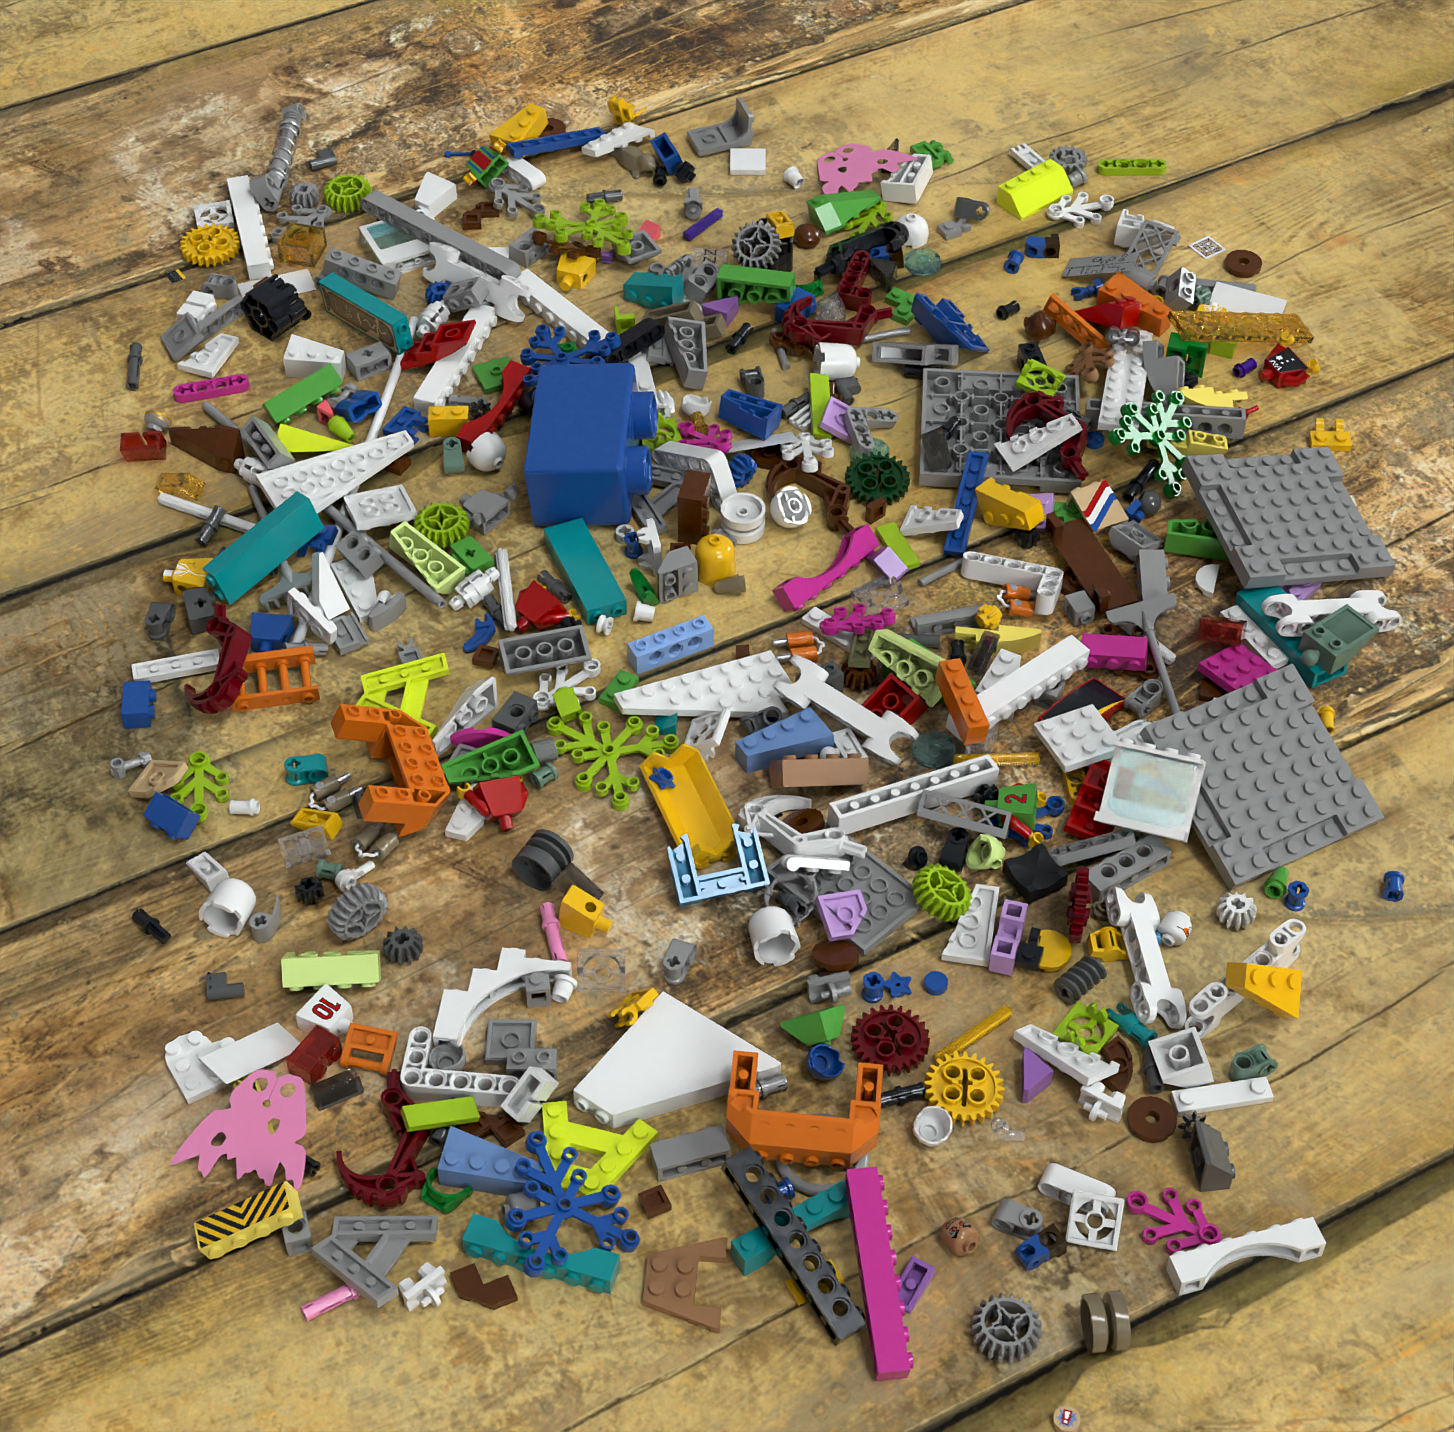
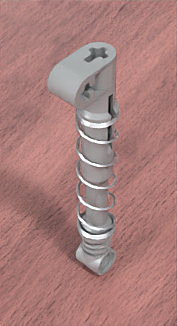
(270, 186)

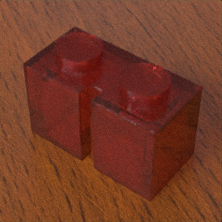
(134, 448)
(1214, 626)
(314, 1054)

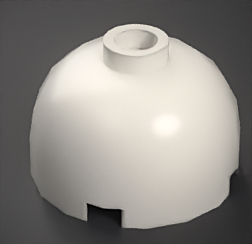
(917, 229)
(488, 452)
(790, 508)

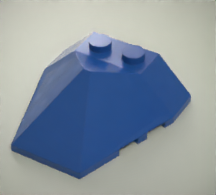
(946, 323)

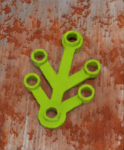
(878, 209)
(198, 764)

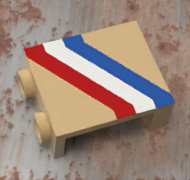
(1098, 507)

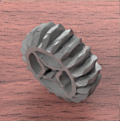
(743, 241)
(357, 911)
(1001, 1336)

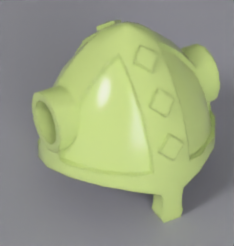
(985, 856)

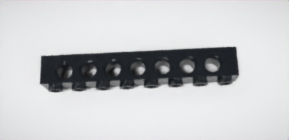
(837, 1327)

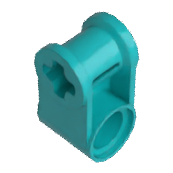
(308, 769)

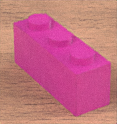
(1116, 651)

